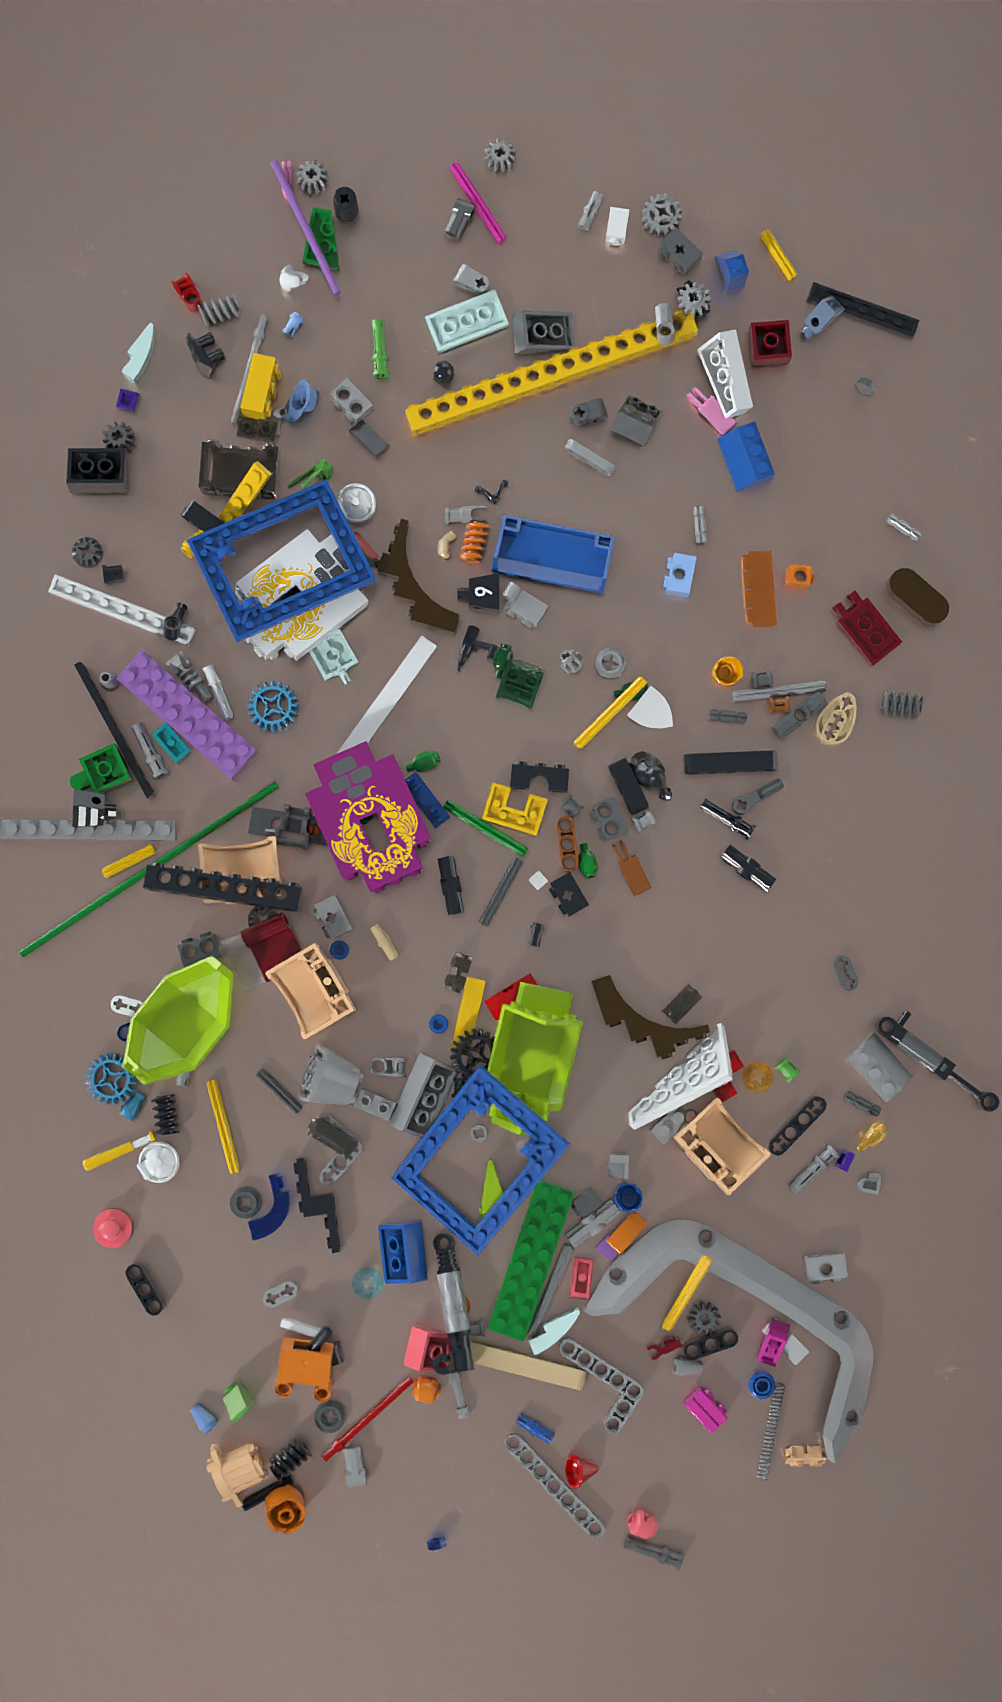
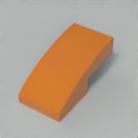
(626, 1232)

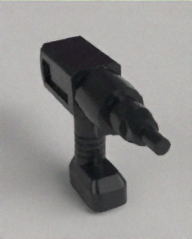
(471, 643)

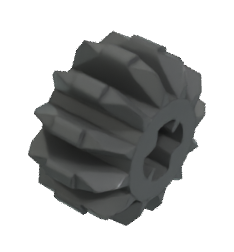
(116, 431)
(710, 1314)

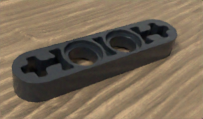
(799, 1128)

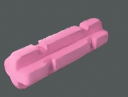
(287, 170)

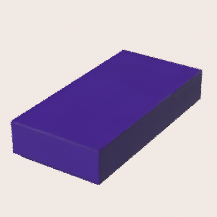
(845, 1160)

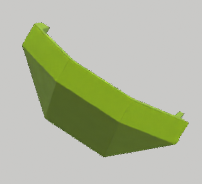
(180, 1022)

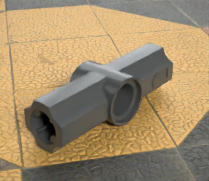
(808, 707)

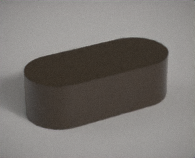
(917, 597)

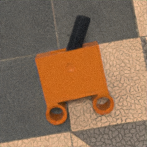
(306, 1364)

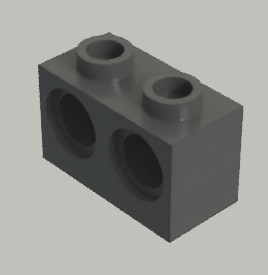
(613, 818)
(198, 945)

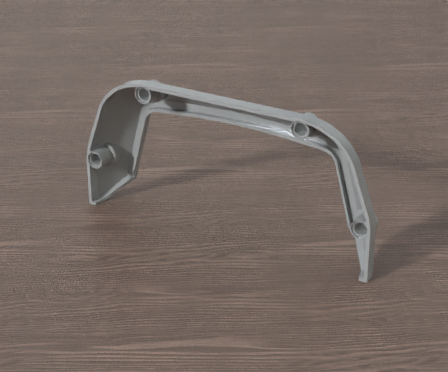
(682, 1241)

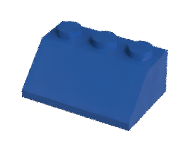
(746, 456)
(403, 1253)

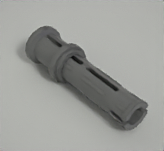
(631, 1543)

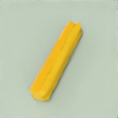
(778, 254)
(128, 861)

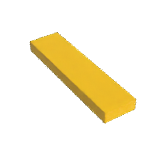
(469, 1009)

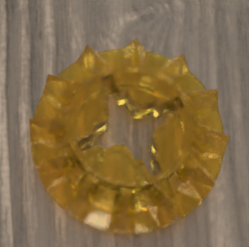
(749, 1073)

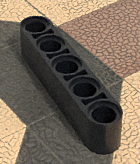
(730, 762)

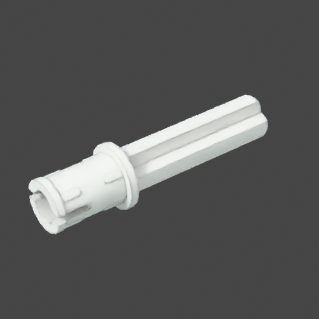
(218, 693)

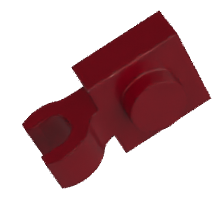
(669, 1345)

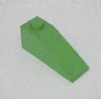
(237, 1401)

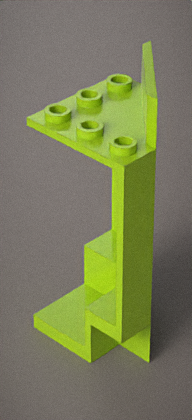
(535, 1050)

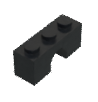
(556, 776)

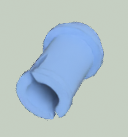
(293, 324)

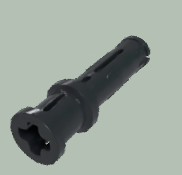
(735, 823)

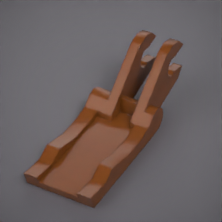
(632, 871)

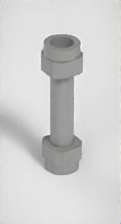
(462, 1410)

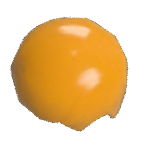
(728, 670)

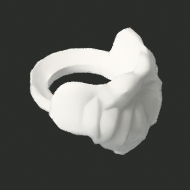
(289, 278)

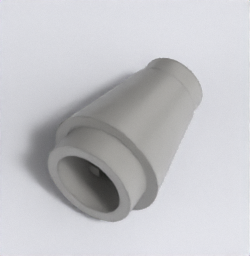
(111, 683)
(685, 1366)

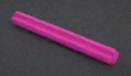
(477, 200)

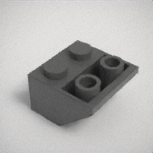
(636, 420)

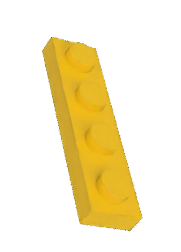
(246, 492)

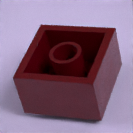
(770, 343)

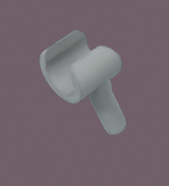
(278, 415)

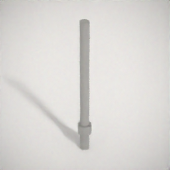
(258, 335)

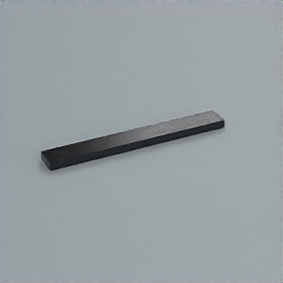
(115, 731)

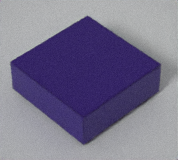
(127, 400)

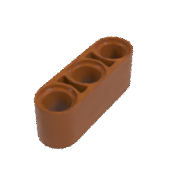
(571, 835)

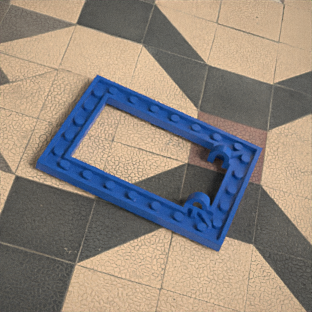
(215, 543)
(479, 1094)

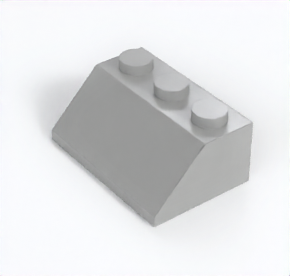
(879, 1067)

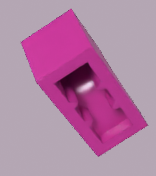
(773, 1342)

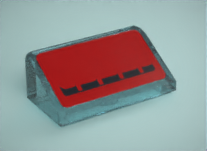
(368, 551)

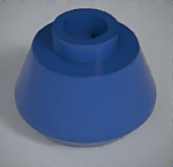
(766, 1389)

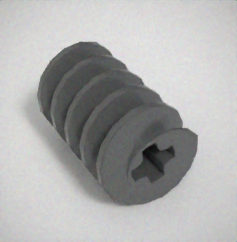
(901, 703)

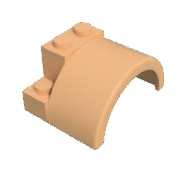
(247, 860)
(312, 990)
(721, 1146)

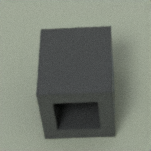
(586, 1203)

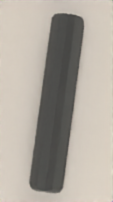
(279, 1091)

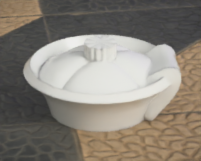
(357, 502)
(158, 1162)

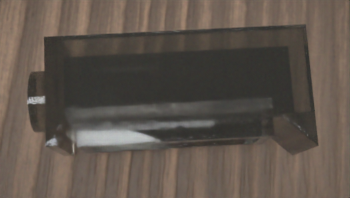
(332, 1137)

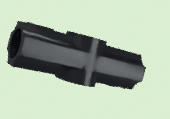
(748, 868)
(450, 885)

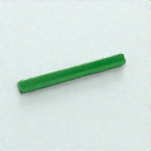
(485, 827)

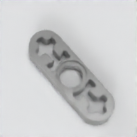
(589, 457)

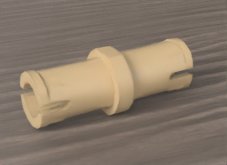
(384, 941)

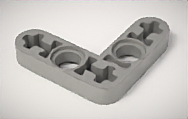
(354, 1154)

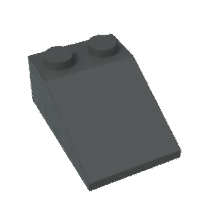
(542, 332)

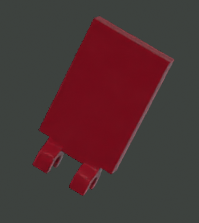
(867, 628)

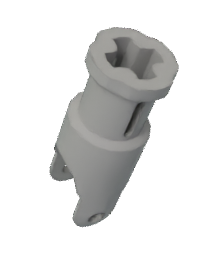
(462, 514)

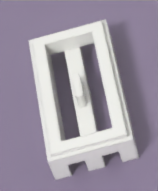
(299, 1327)

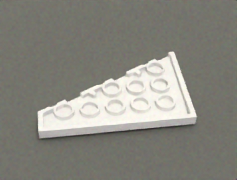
(701, 1072)

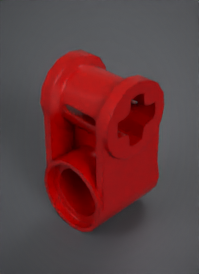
(186, 290)

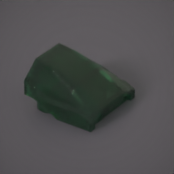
(520, 682)

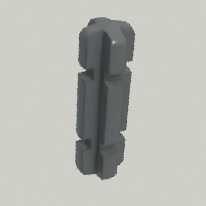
(730, 716)
(862, 1103)

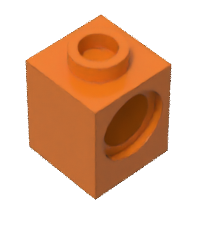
(792, 581)

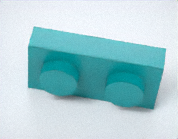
(171, 742)

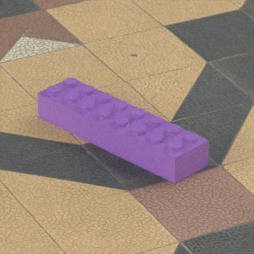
(187, 715)

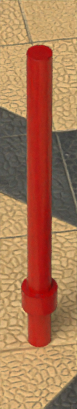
(338, 1444)

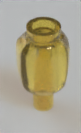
(872, 1136)

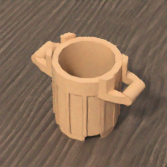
(236, 1471)

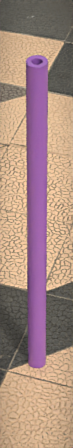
(305, 226)

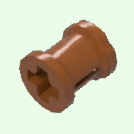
(785, 707)

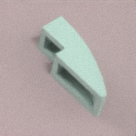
(140, 354)
(554, 1330)

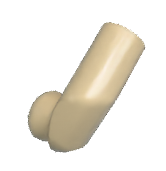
(443, 545)

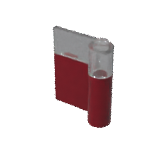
(260, 949)

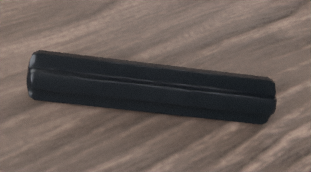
(260, 1496)

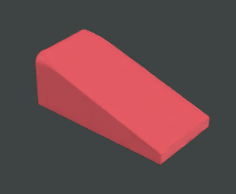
(581, 1278)

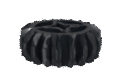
(479, 1046)

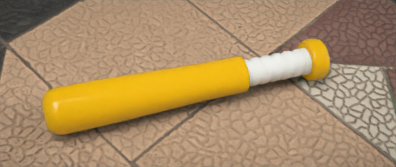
(104, 1157)

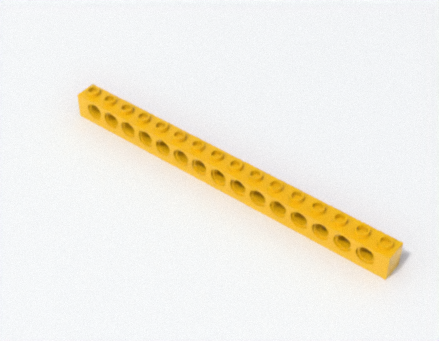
(527, 387)

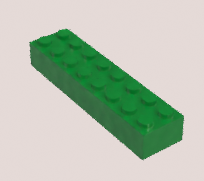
(530, 1260)

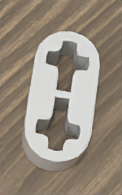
(126, 1000)

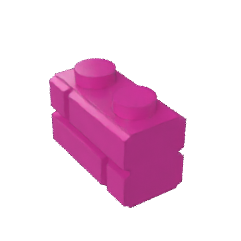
(705, 1409)

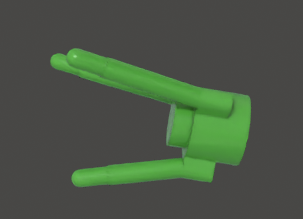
(320, 469)

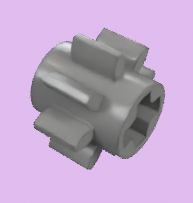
(571, 661)

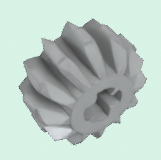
(500, 148)
(307, 172)

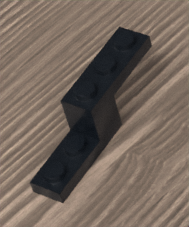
(317, 1204)

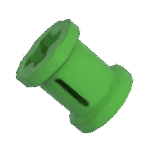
(787, 1069)

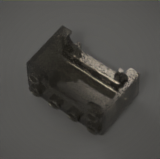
(226, 467)

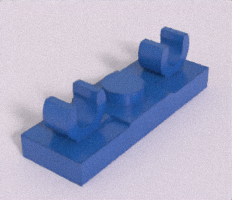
(426, 800)

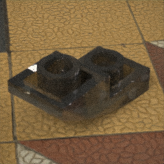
(256, 429)

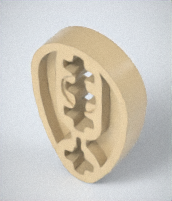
(826, 717)

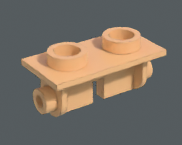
(798, 1457)

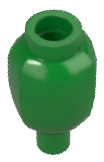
(424, 761)
(587, 862)

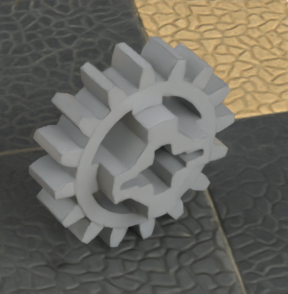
(667, 220)

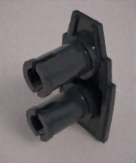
(204, 361)

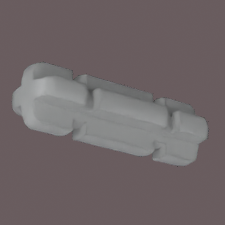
(700, 527)
(904, 527)

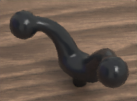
(504, 483)

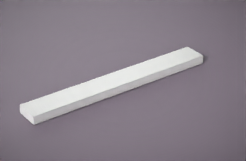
(116, 608)
(391, 693)

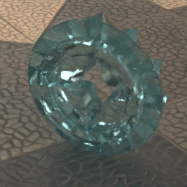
(365, 1274)

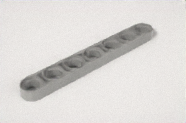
(550, 1476)

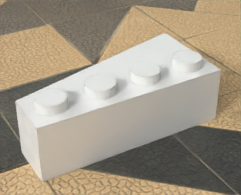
(727, 373)

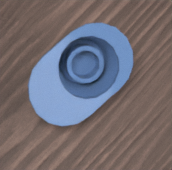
(301, 401)

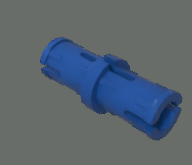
(535, 1428)

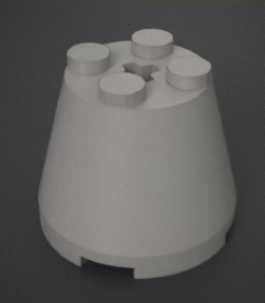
(329, 1078)

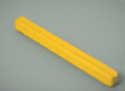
(610, 712)
(223, 1126)
(687, 1292)

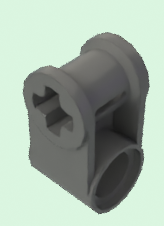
(592, 412)

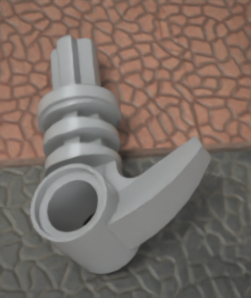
(180, 665)

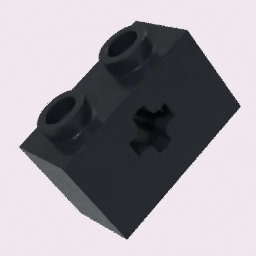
(568, 884)

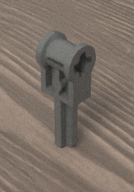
(756, 796)

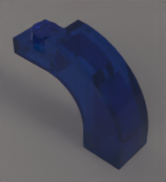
(269, 1223)

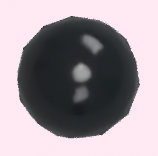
(443, 372)

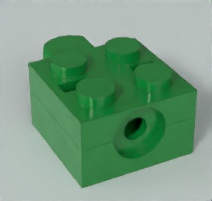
(102, 773)

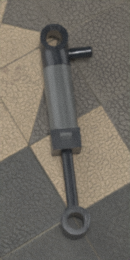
(929, 1058)

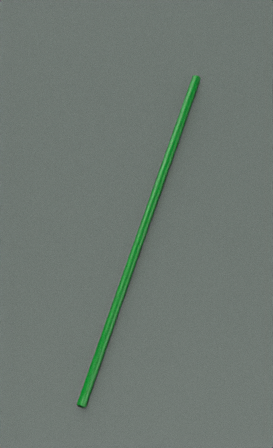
(141, 874)

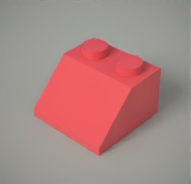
(424, 1347)

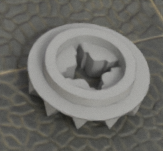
(618, 658)

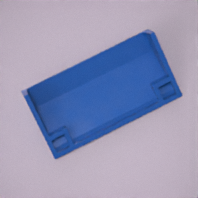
(553, 553)

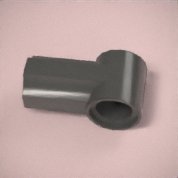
(461, 213)

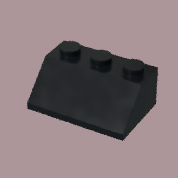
(97, 470)

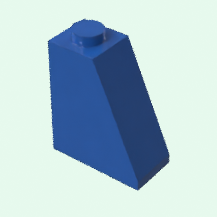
(732, 269)

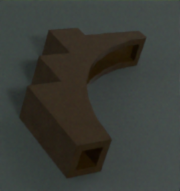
(396, 566)
(662, 1037)

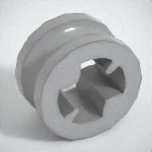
(476, 1127)

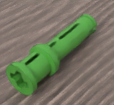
(380, 357)

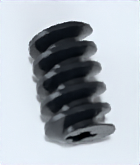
(345, 204)
(165, 1115)
(289, 1459)

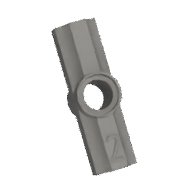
(592, 1223)

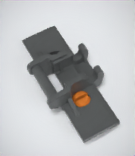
(291, 820)

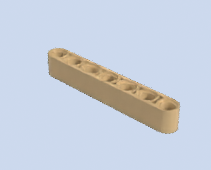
(528, 1365)

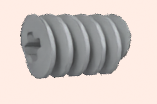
(219, 309)

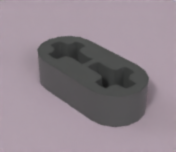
(849, 971)

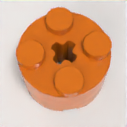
(285, 1509)

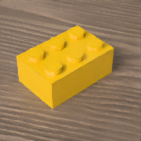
(260, 387)

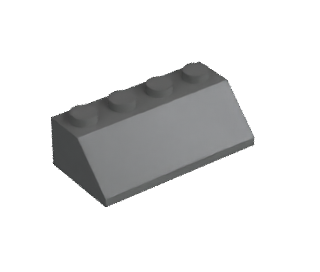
(423, 1096)

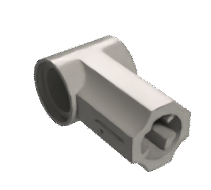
(664, 322)
(354, 1472)

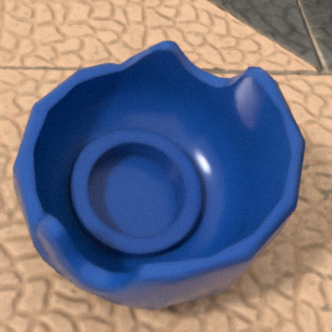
(628, 1197)

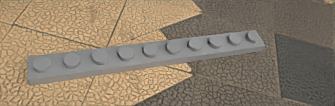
(109, 831)

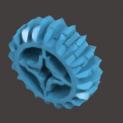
(277, 699)
(114, 1086)

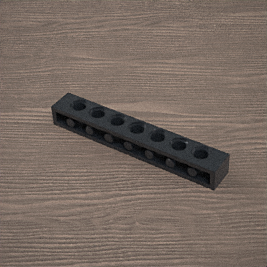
(291, 902)

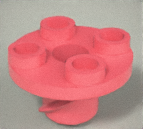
(112, 1228)

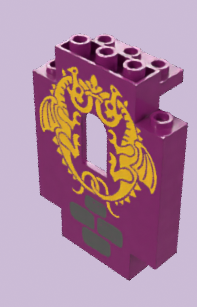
(355, 789)

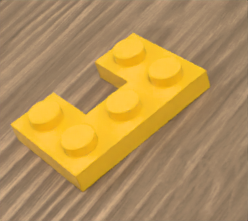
(500, 814)

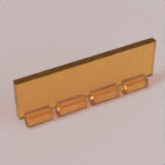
(762, 590)

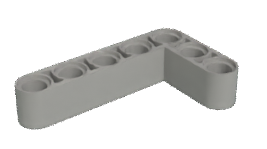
(606, 1377)

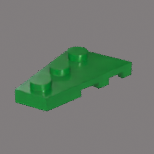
(323, 231)

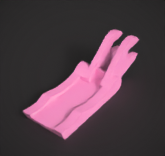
(712, 411)

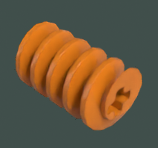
(473, 542)

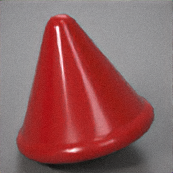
(579, 1471)

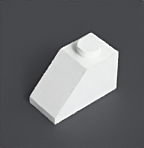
(617, 226)

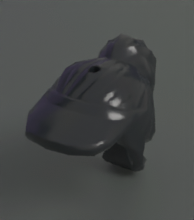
(650, 773)

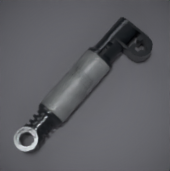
(455, 1310)

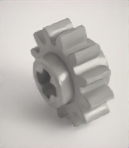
(695, 306)

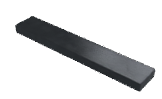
(866, 311)

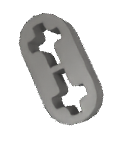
(283, 1297)

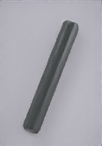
(500, 891)

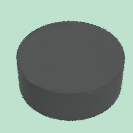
(865, 386)

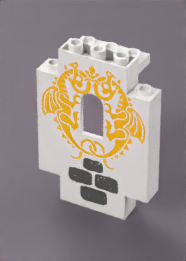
(303, 565)

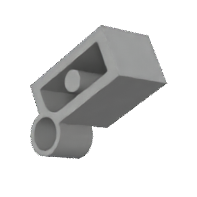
(523, 605)
(670, 1124)

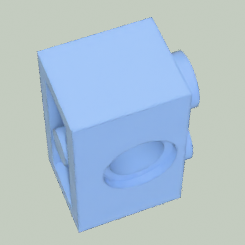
(682, 563)

